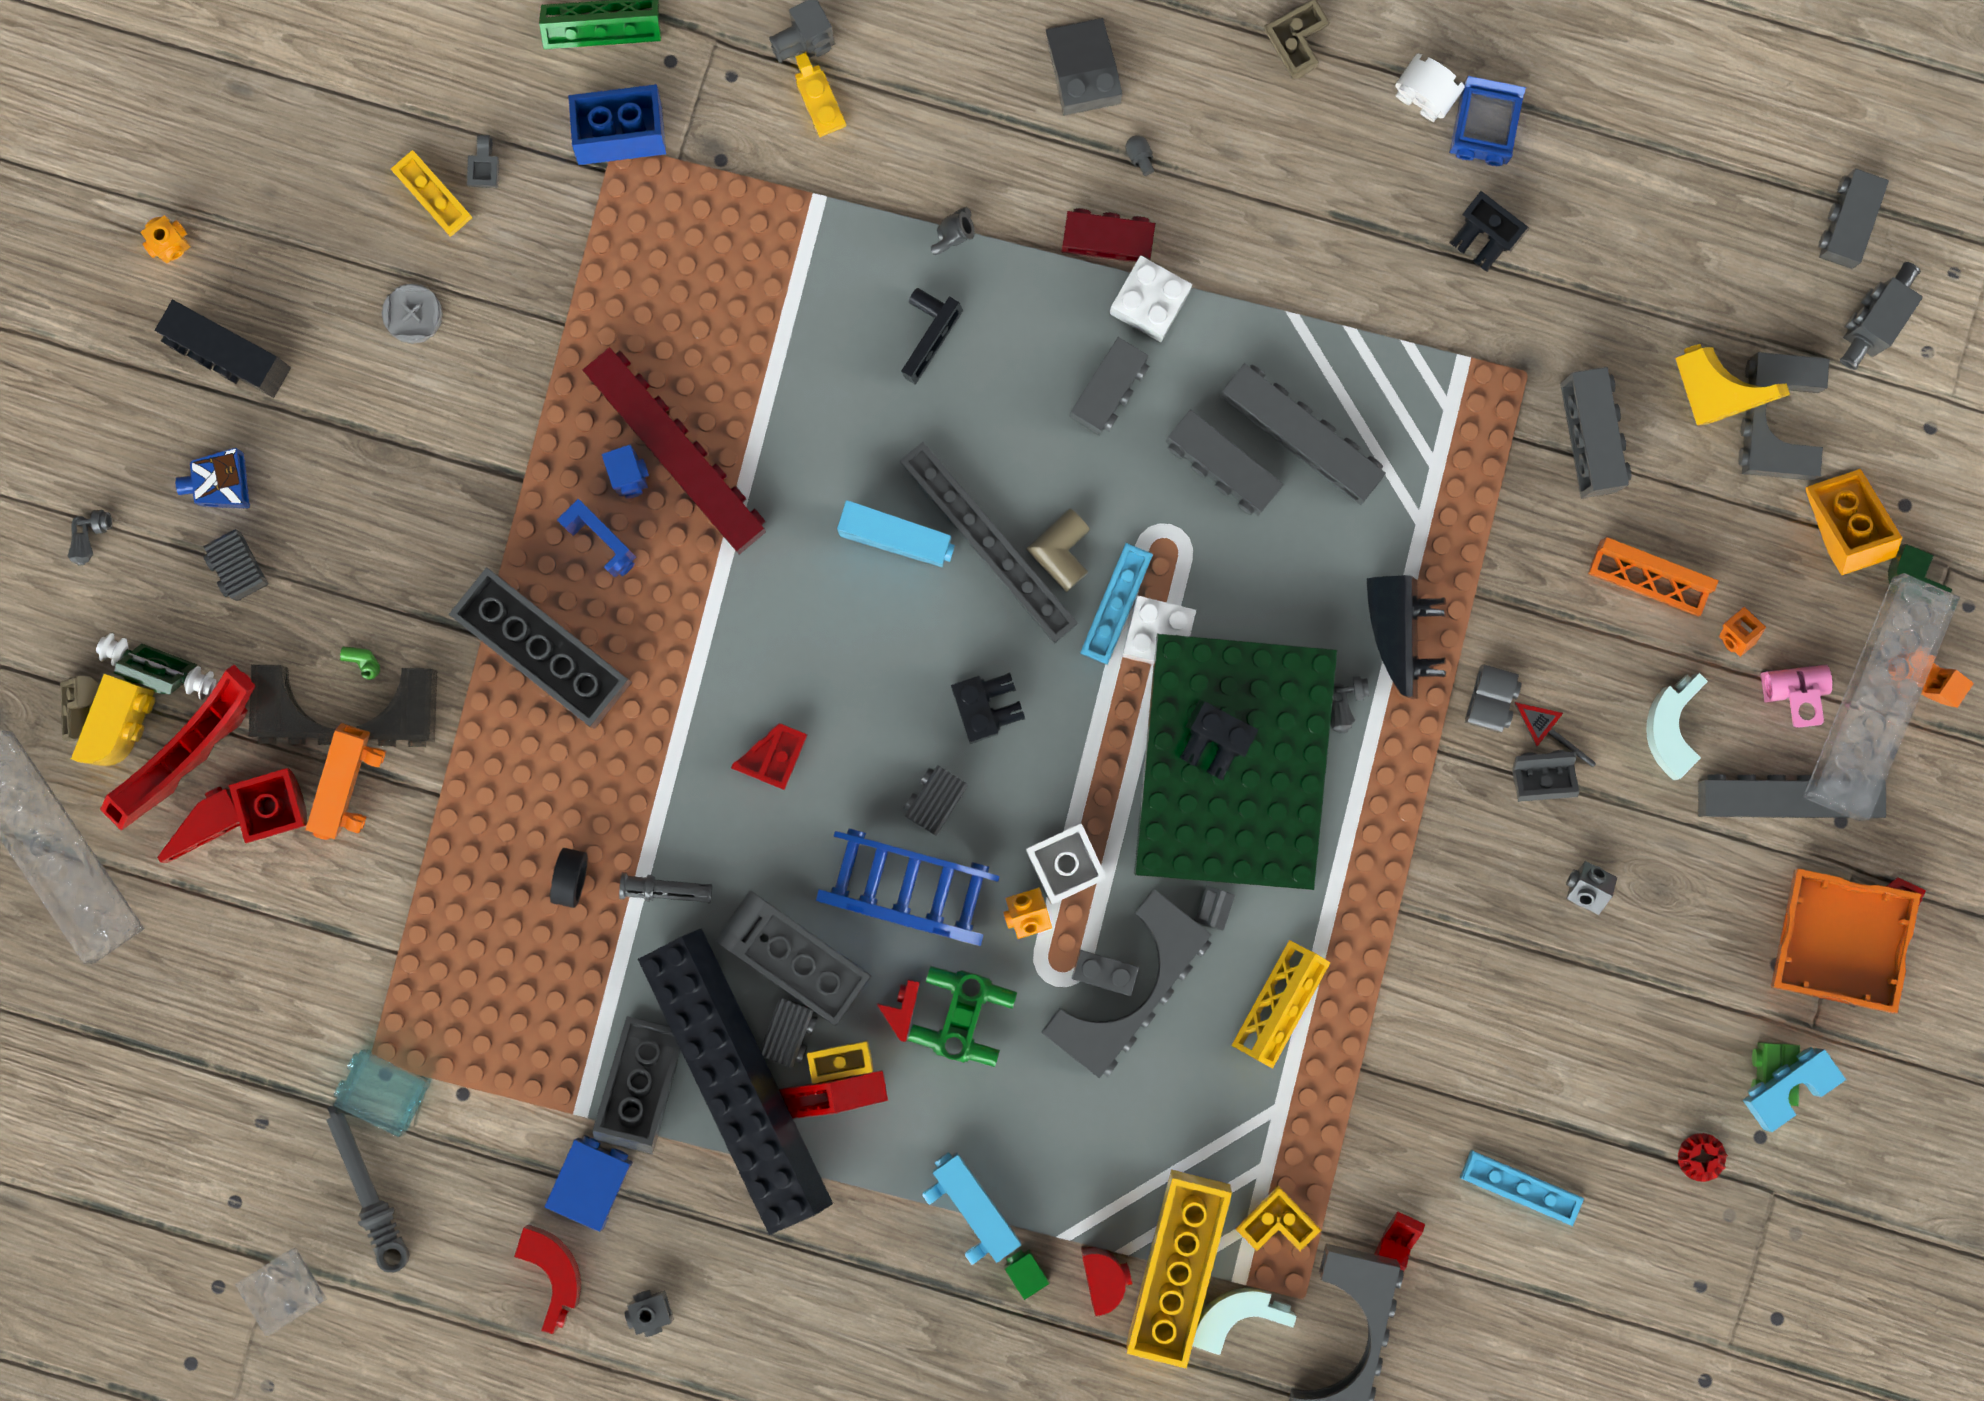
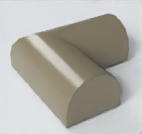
(1289, 36)
(1053, 548)
(76, 698)

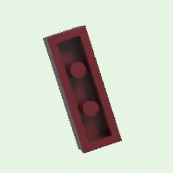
(1108, 236)

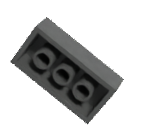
(1595, 432)

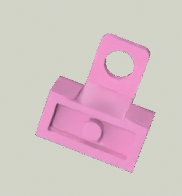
(1801, 687)

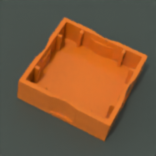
(1845, 941)

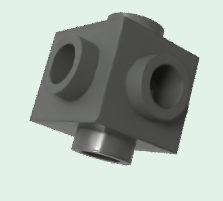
(1591, 887)
(657, 1305)

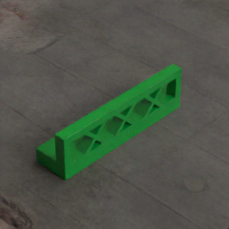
(600, 25)

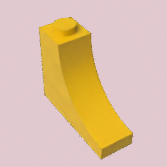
(1715, 391)

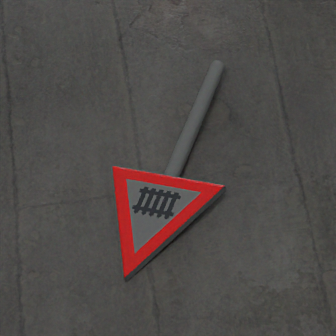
(1540, 723)

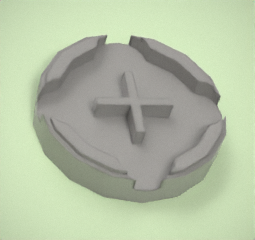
(412, 313)

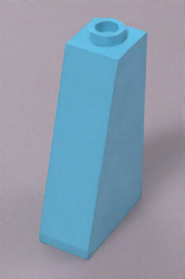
(894, 534)

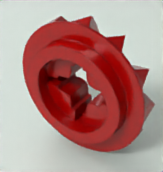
(1692, 1147)

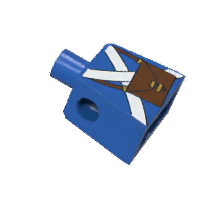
(217, 480)

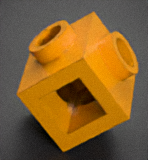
(165, 239)
(1027, 913)

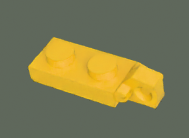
(818, 97)

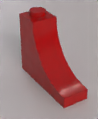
(835, 1095)

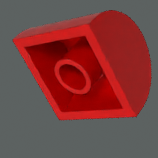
(269, 805)
(1105, 1279)

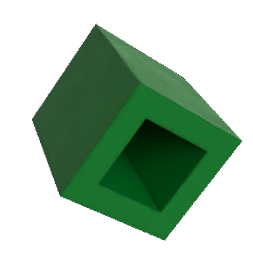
(1026, 1273)

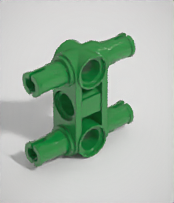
(962, 1016)

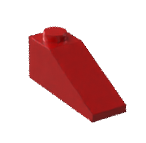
(205, 823)

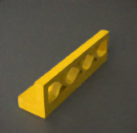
(1286, 1006)

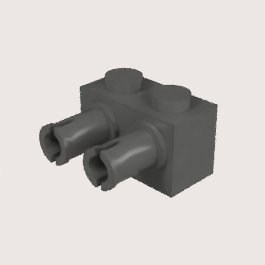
(809, 33)

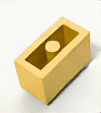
(840, 1061)

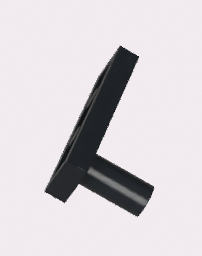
(945, 317)

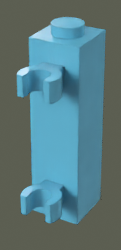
(975, 1206)

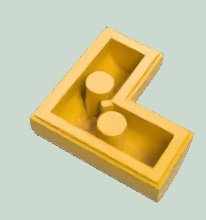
(1276, 1214)

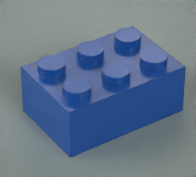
(617, 124)

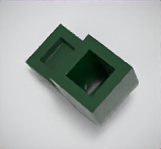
(1913, 563)

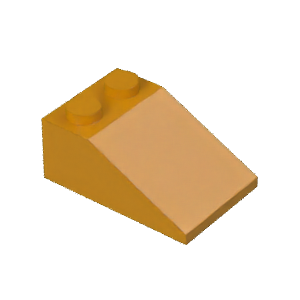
(1853, 522)

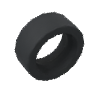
(568, 877)

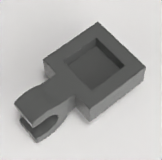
(483, 168)

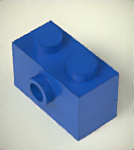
(626, 471)

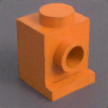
(1736, 637)

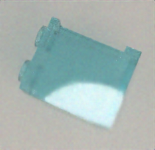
(381, 1093)

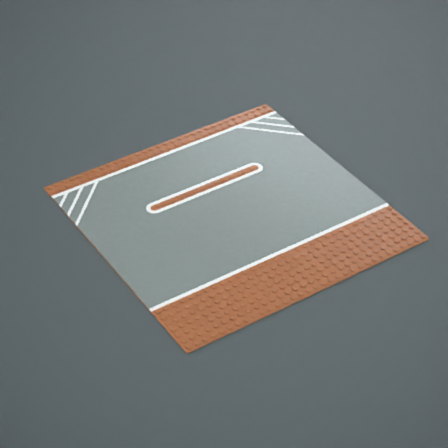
(782, 352)

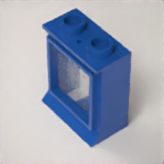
(1487, 121)

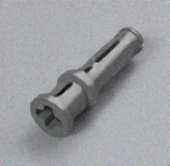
(650, 888)

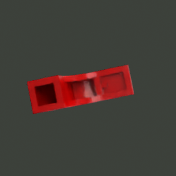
(561, 1267)

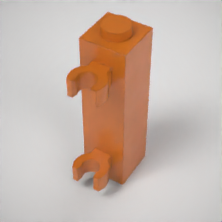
(338, 781)

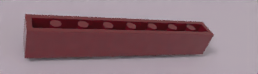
(674, 450)

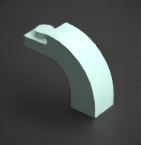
(1663, 729)
(1232, 1307)

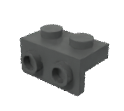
(1545, 776)

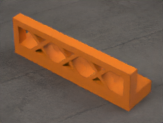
(1657, 566)

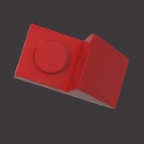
(900, 1018)

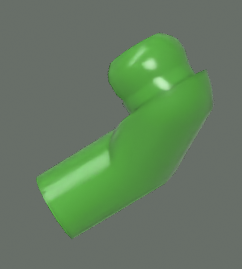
(364, 659)

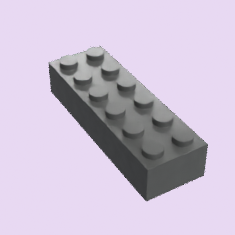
(540, 648)

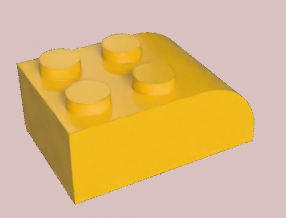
(113, 722)

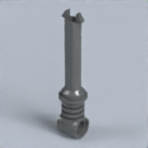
(375, 1214)

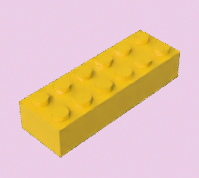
(1178, 1268)

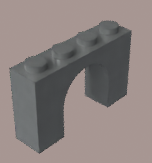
(1762, 450)

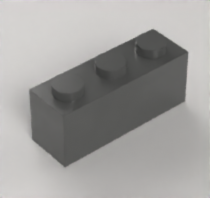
(1852, 218)
(1110, 386)

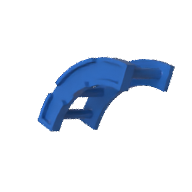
(900, 912)

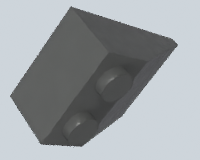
(1084, 66)

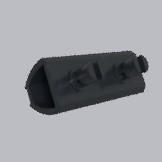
(1394, 619)

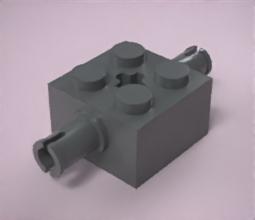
(1882, 317)

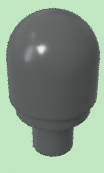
(1140, 154)

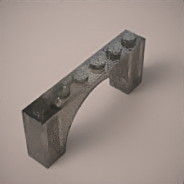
(278, 715)

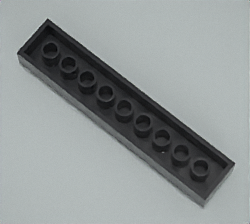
(735, 1081)

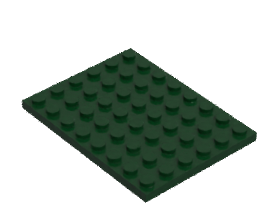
(1268, 808)

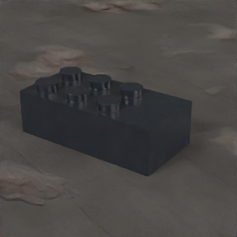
(219, 347)

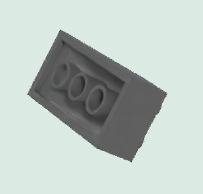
(638, 1086)

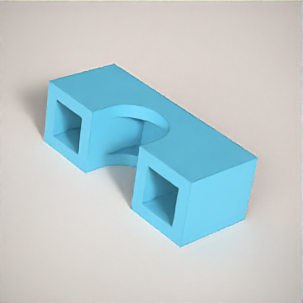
(1770, 1101)

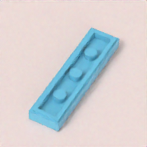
(1116, 603)
(1521, 1188)

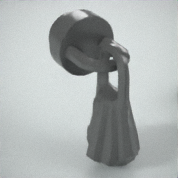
(80, 548)
(1341, 714)

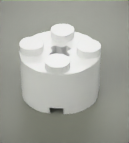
(1429, 87)

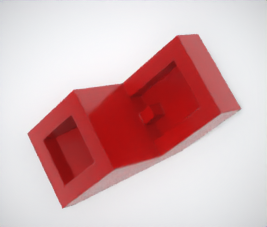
(1400, 1238)

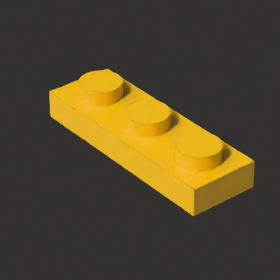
(431, 193)

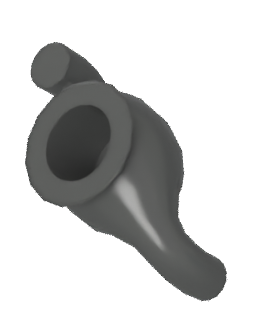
(954, 230)

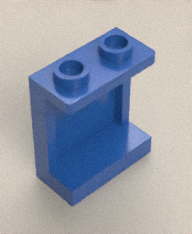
(577, 516)
(589, 1183)

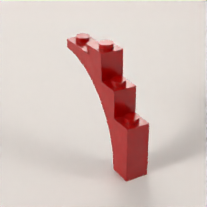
(190, 747)

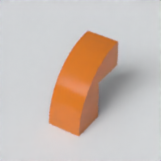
(1946, 686)

